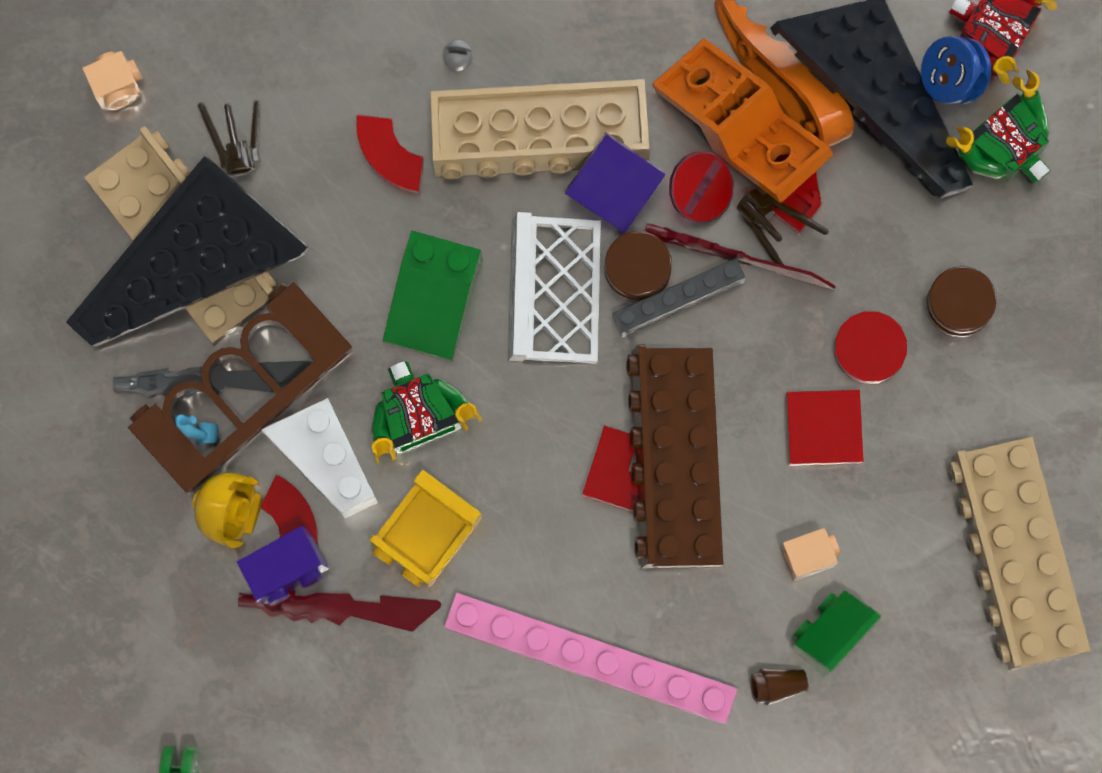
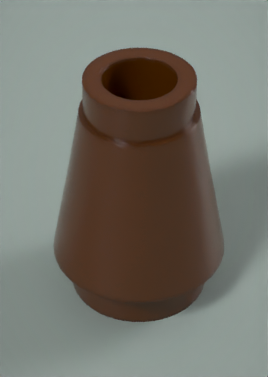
(777, 684)

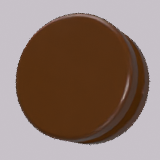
(637, 265)
(961, 301)

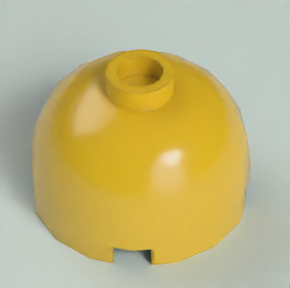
(227, 508)

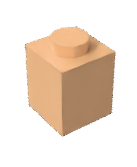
(810, 554)

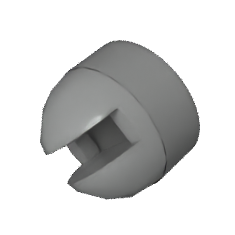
(457, 61)

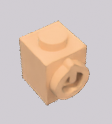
(113, 80)

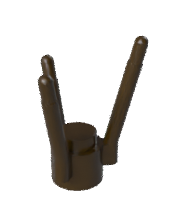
(238, 156)
(758, 212)

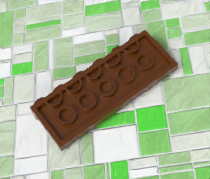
(675, 457)

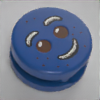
(956, 70)

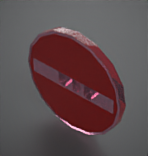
(701, 187)

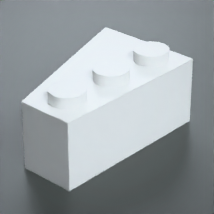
(323, 454)

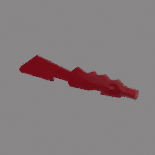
(703, 246)
(338, 607)

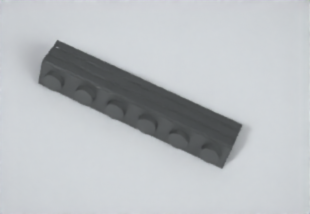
(678, 297)

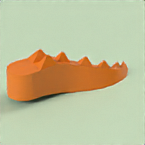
(794, 85)

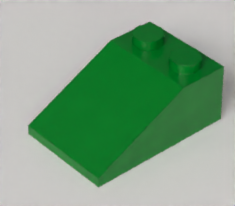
(432, 295)

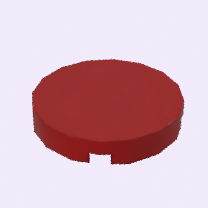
(870, 347)

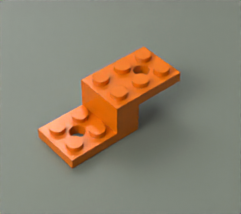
(742, 120)

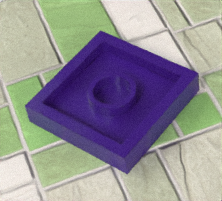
(615, 182)

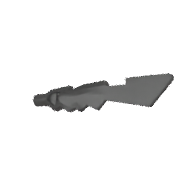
(161, 381)

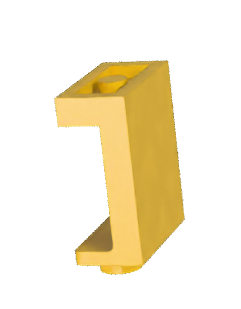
(425, 530)

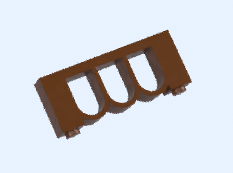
(310, 330)

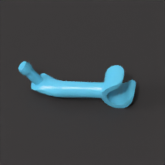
(203, 433)

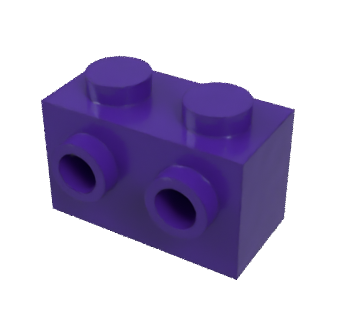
(283, 566)

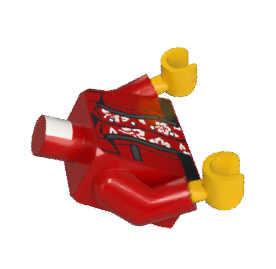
(999, 28)

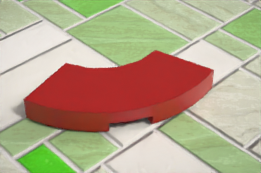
(387, 156)
(288, 508)

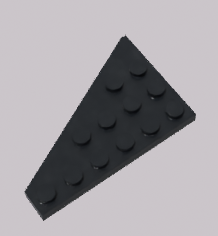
(869, 64)
(192, 249)

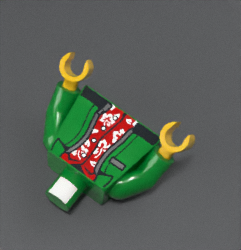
(1009, 137)
(417, 412)

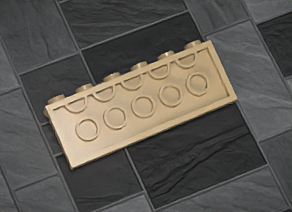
(533, 126)
(134, 189)
(1019, 553)

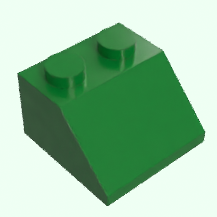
(834, 632)

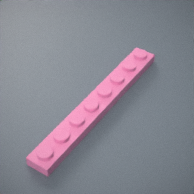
(591, 658)

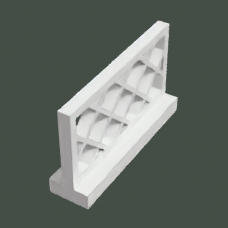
(523, 289)

